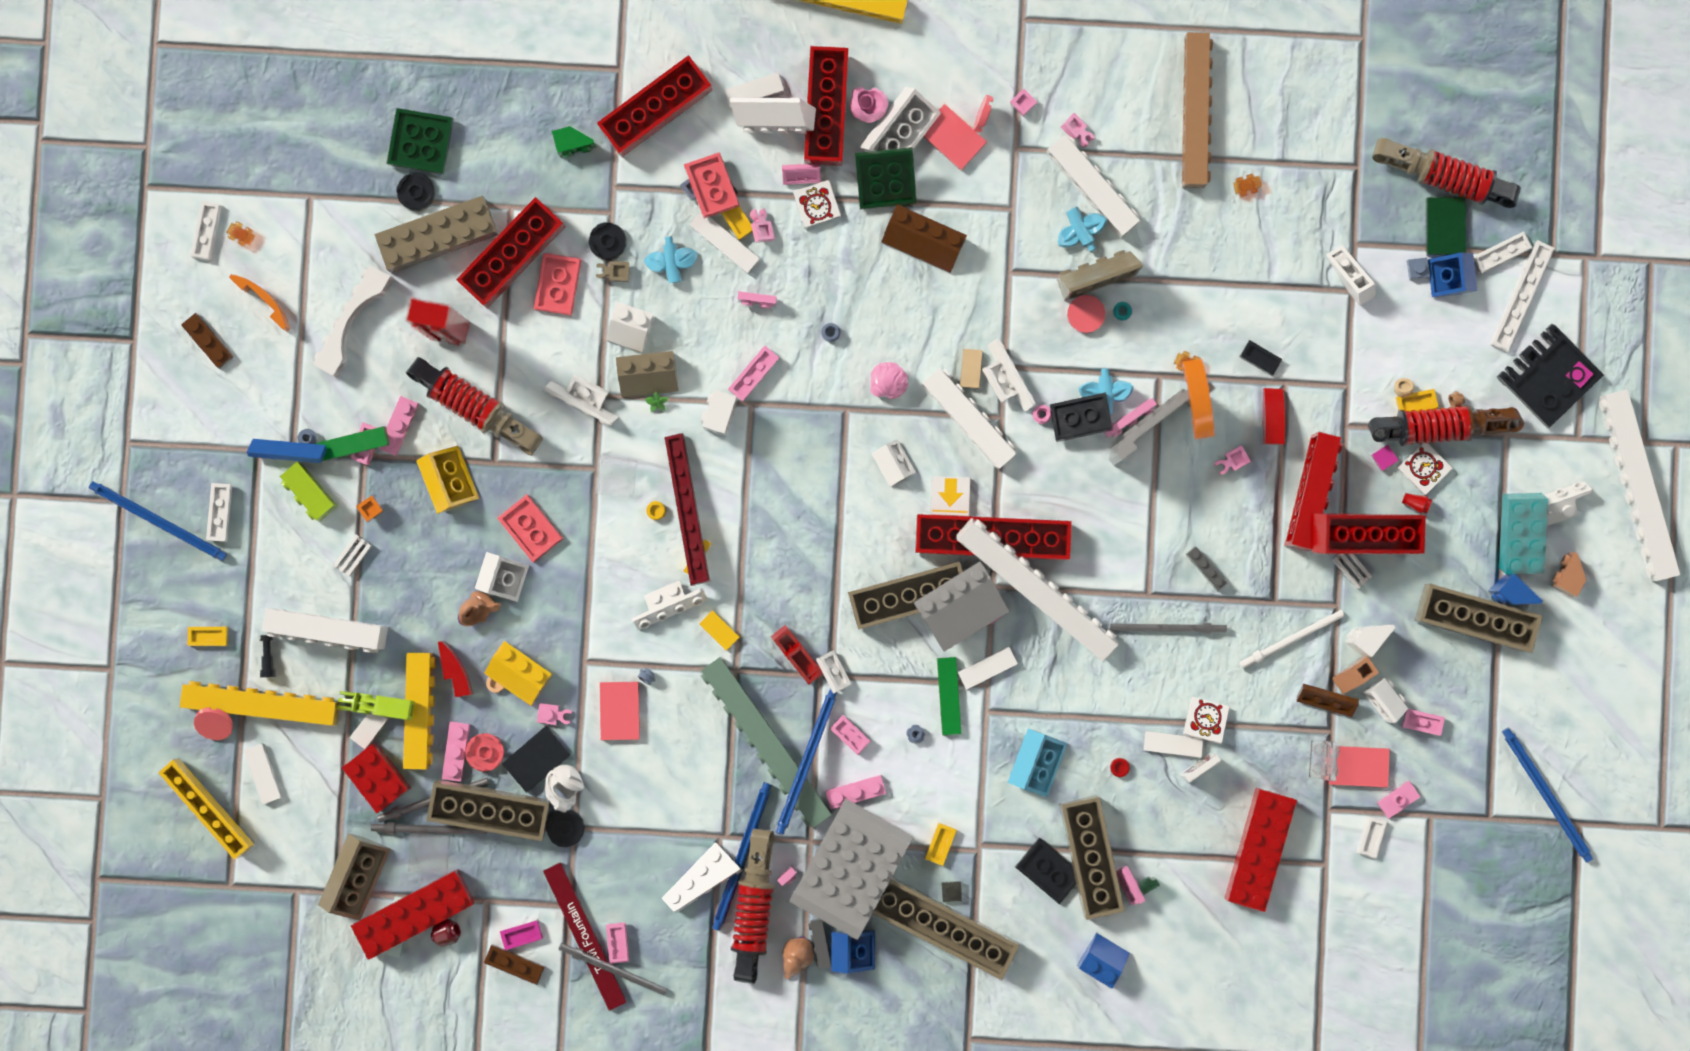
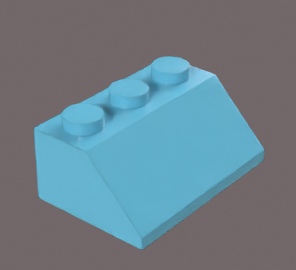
(1037, 762)

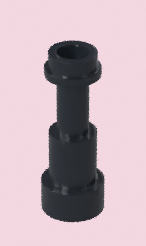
(267, 659)

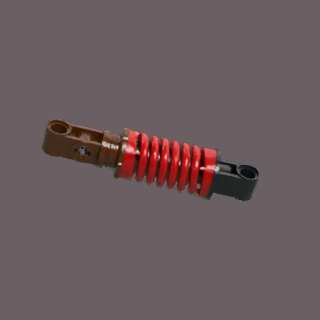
(1444, 424)

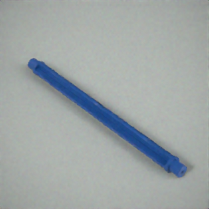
(157, 521)
(806, 762)
(1547, 795)
(742, 855)

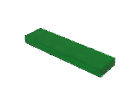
(355, 443)
(949, 696)

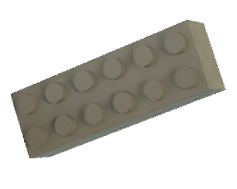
(436, 234)
(896, 597)
(1478, 618)
(488, 810)
(1091, 857)

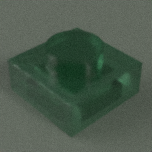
(1148, 884)

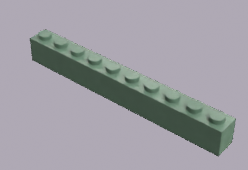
(764, 739)

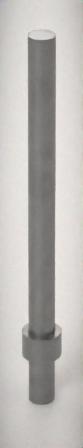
(1206, 628)
(398, 812)
(391, 828)
(578, 953)

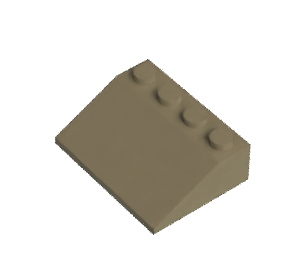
(1098, 275)

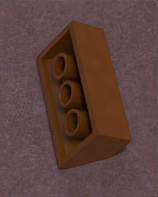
(923, 238)

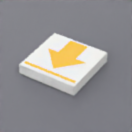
(950, 496)

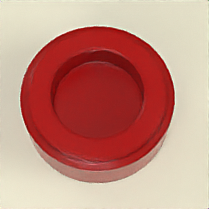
(1119, 767)

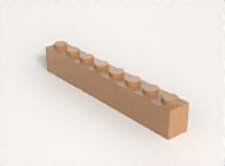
(1196, 110)

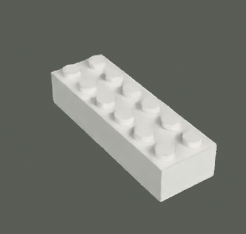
(323, 628)

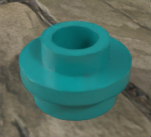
(1126, 306)

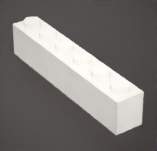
(1093, 186)
(969, 419)

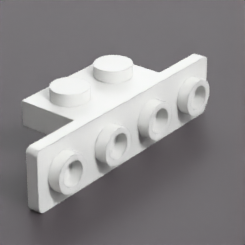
(1005, 378)
(584, 396)
(1562, 502)
(666, 603)

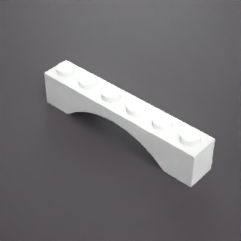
(372, 286)

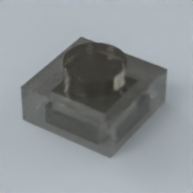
(951, 891)

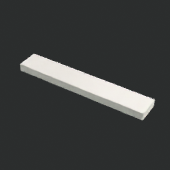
(1522, 296)

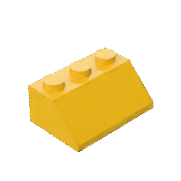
(447, 479)
(517, 673)

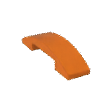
(278, 315)
(1199, 398)

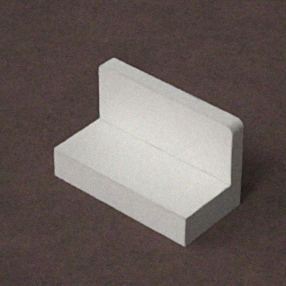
(893, 462)

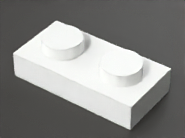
(833, 671)

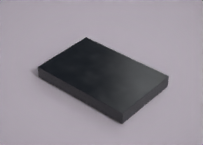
(1081, 417)
(536, 759)
(1048, 870)

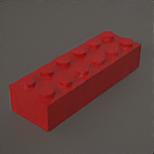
(828, 95)
(655, 106)
(511, 252)
(438, 321)
(1313, 489)
(1369, 533)
(1260, 849)
(412, 914)

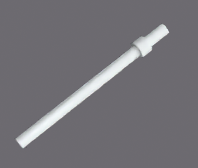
(1259, 656)

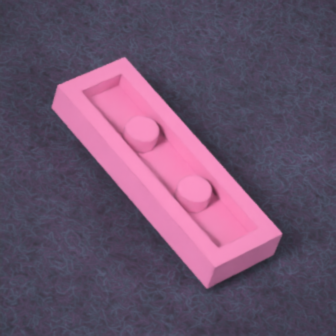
(753, 373)
(1131, 418)
(399, 424)
(455, 751)
(855, 791)

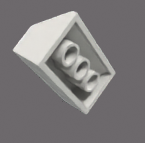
(773, 114)
(903, 123)

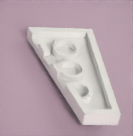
(707, 872)

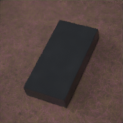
(1260, 358)

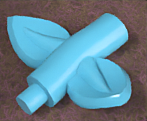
(1081, 229)
(671, 260)
(1116, 391)

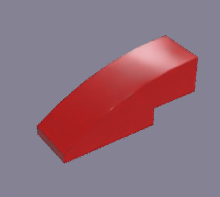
(1273, 417)
(797, 654)
(454, 670)

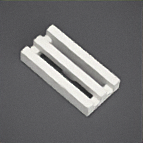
(343, 568)
(1362, 580)

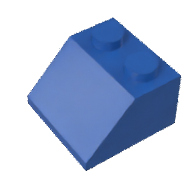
(1452, 274)
(1513, 590)
(852, 954)
(1103, 960)

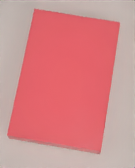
(954, 138)
(711, 185)
(557, 284)
(530, 528)
(619, 710)
(1362, 766)

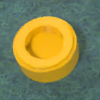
(656, 510)

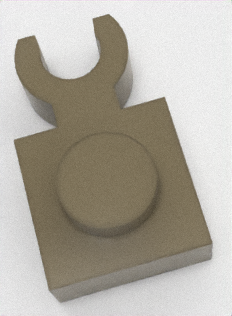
(617, 271)

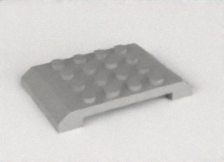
(1126, 445)
(851, 869)

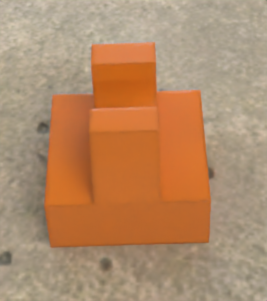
(370, 508)

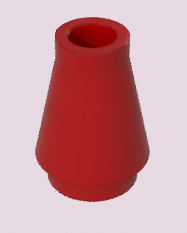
(1417, 502)

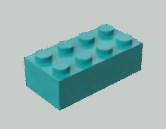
(1523, 533)

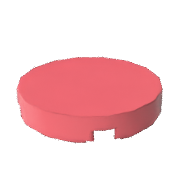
(983, 113)
(1086, 314)
(213, 724)
(484, 752)

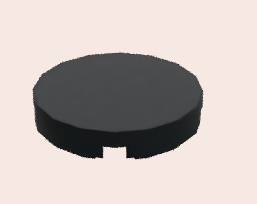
(415, 191)
(607, 241)
(565, 828)

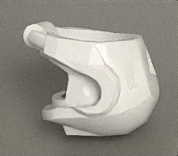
(566, 780)

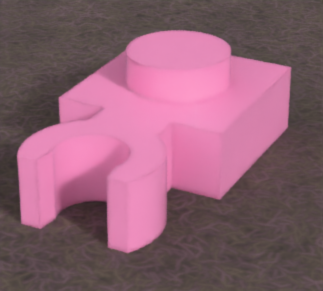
(1076, 129)
(761, 228)
(1235, 459)
(550, 714)

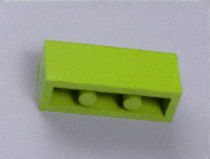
(308, 492)

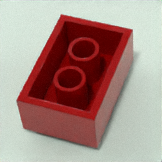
(376, 778)

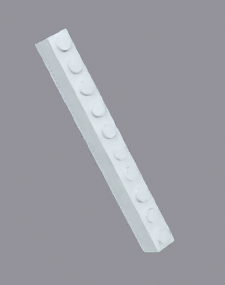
(1639, 485)
(1037, 589)

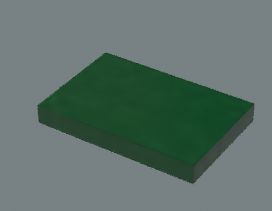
(1445, 225)

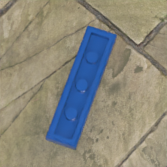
(286, 450)

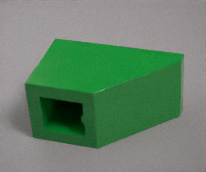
(571, 141)

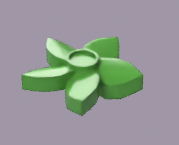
(656, 401)

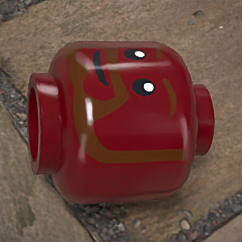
(445, 933)

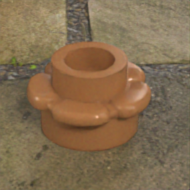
(1456, 399)

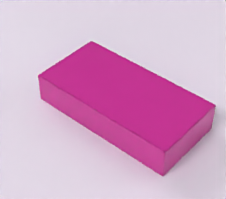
(521, 934)

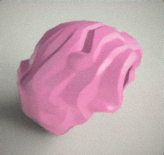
(868, 105)
(888, 380)

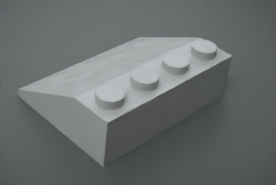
(961, 606)

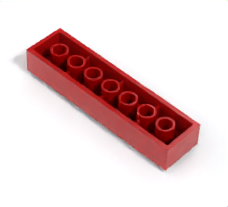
(1026, 536)

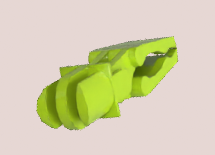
(382, 707)

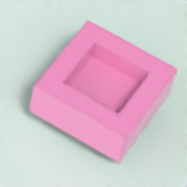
(1023, 102)
(788, 876)

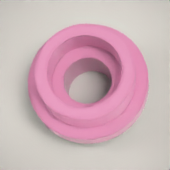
(1046, 409)

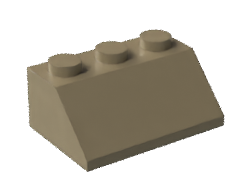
(647, 374)

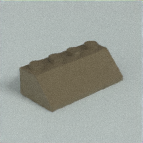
(353, 877)

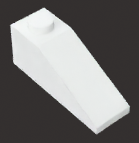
(1352, 275)

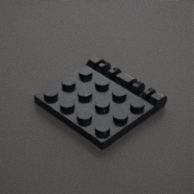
(1544, 384)

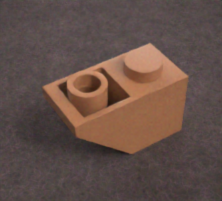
(1570, 576)
(1355, 675)

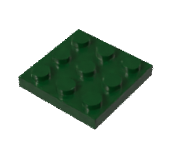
(420, 141)
(885, 178)

